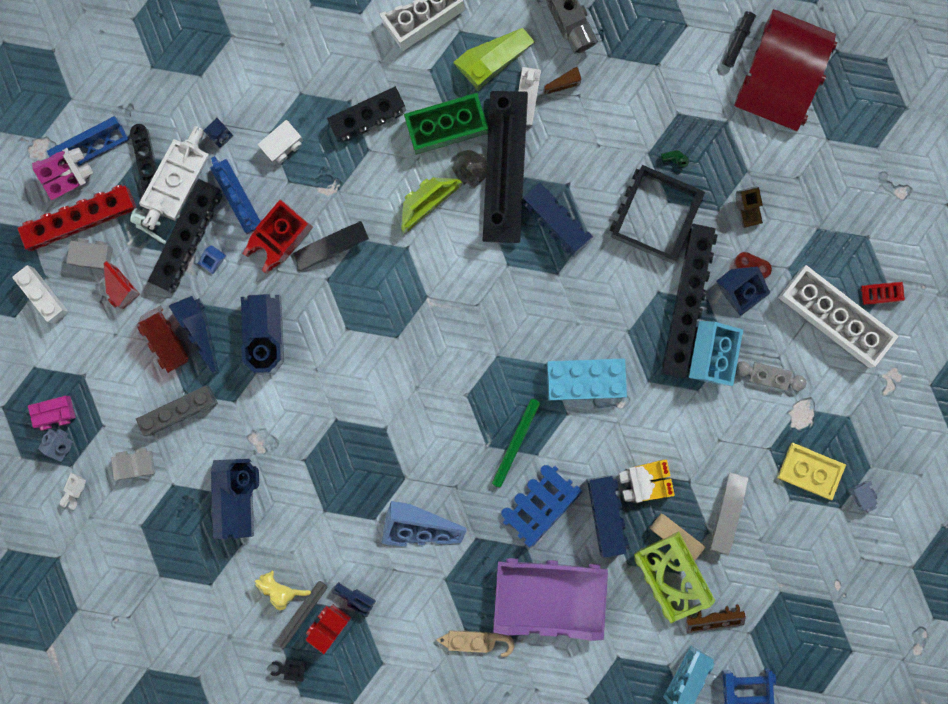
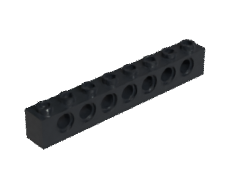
(697, 233)

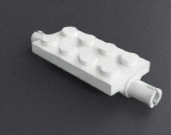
(174, 179)

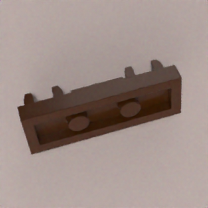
(715, 620)

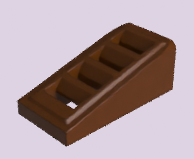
(568, 80)

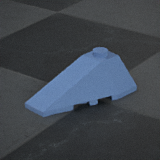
(412, 525)

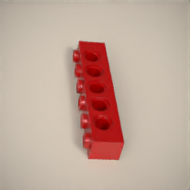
(29, 230)

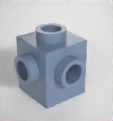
(55, 444)

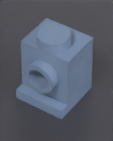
(864, 496)

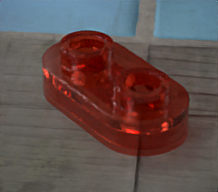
(753, 261)

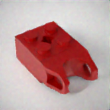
(273, 238)

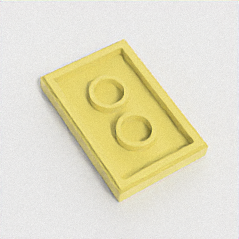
(811, 471)

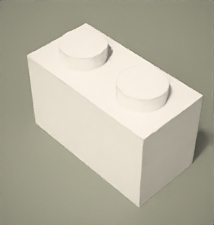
(281, 142)

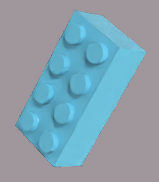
(586, 379)

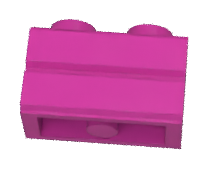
(51, 412)

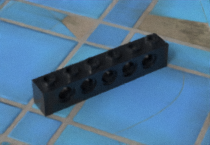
(183, 225)

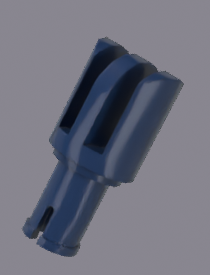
(355, 599)

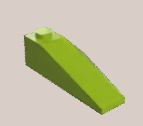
(489, 59)

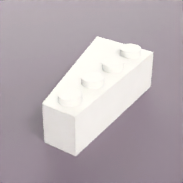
(419, 19)

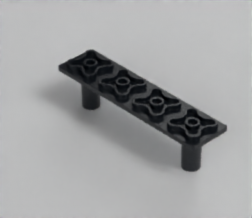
(505, 166)

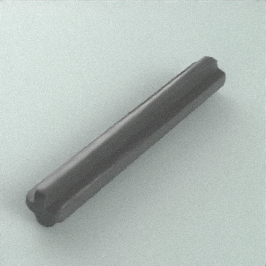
(301, 614)

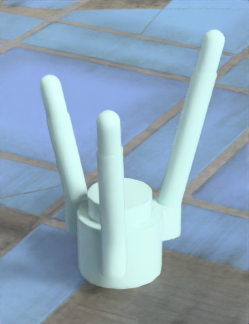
(139, 216)

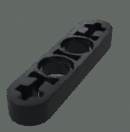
(143, 160)

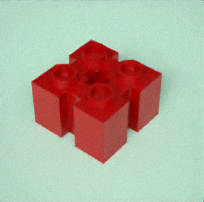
(331, 623)

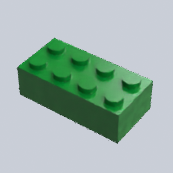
(446, 123)

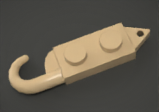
(475, 641)

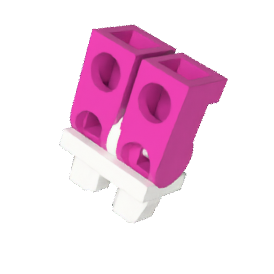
(61, 172)

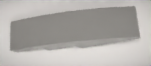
(728, 514)

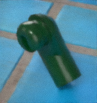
(675, 156)

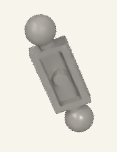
(771, 376)

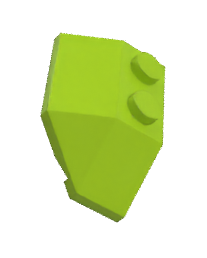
(426, 199)

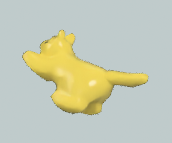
(279, 594)

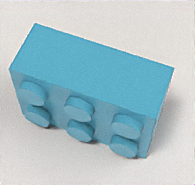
(716, 353)

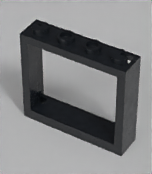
(696, 193)

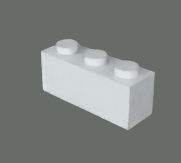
(40, 294)

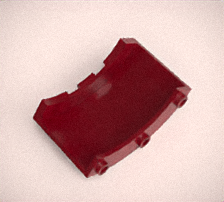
(786, 70)

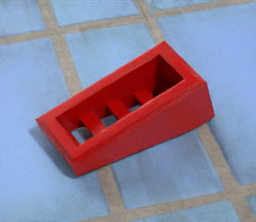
(899, 289)

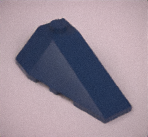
(192, 317)

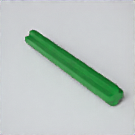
(515, 443)

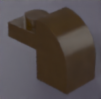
(749, 203)

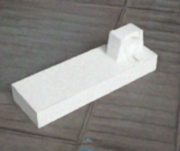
(529, 82)

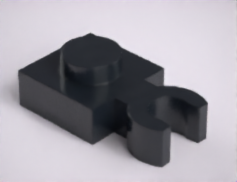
(292, 669)

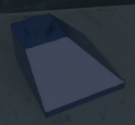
(743, 288)

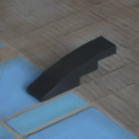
(330, 245)

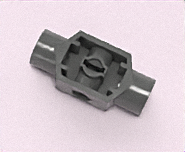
(573, 24)

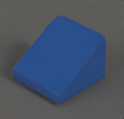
(211, 259)

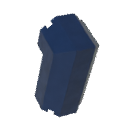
(262, 333)
(233, 498)

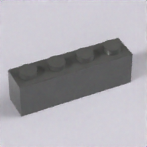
(176, 411)

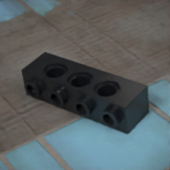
(390, 97)

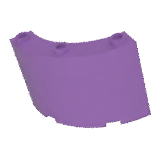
(550, 599)

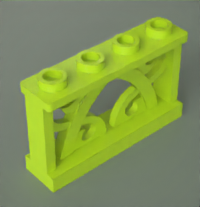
(660, 589)

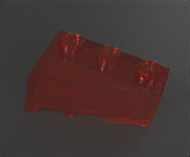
(162, 339)

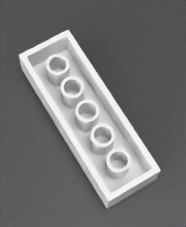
(838, 317)

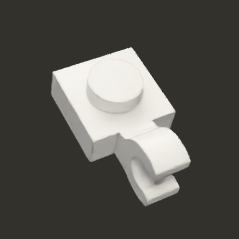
(73, 489)

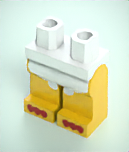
(640, 481)

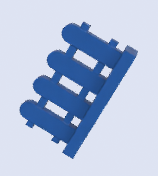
(235, 195)
(552, 502)

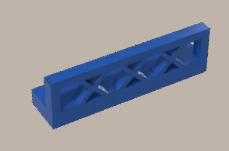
(90, 136)

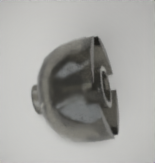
(470, 167)

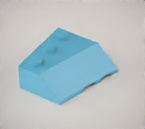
(689, 677)

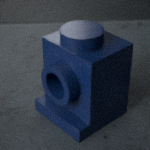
(218, 133)

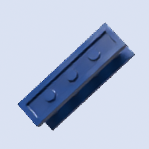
(731, 682)

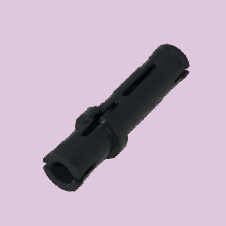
(742, 32)

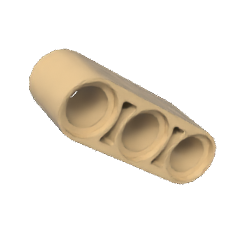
(665, 527)

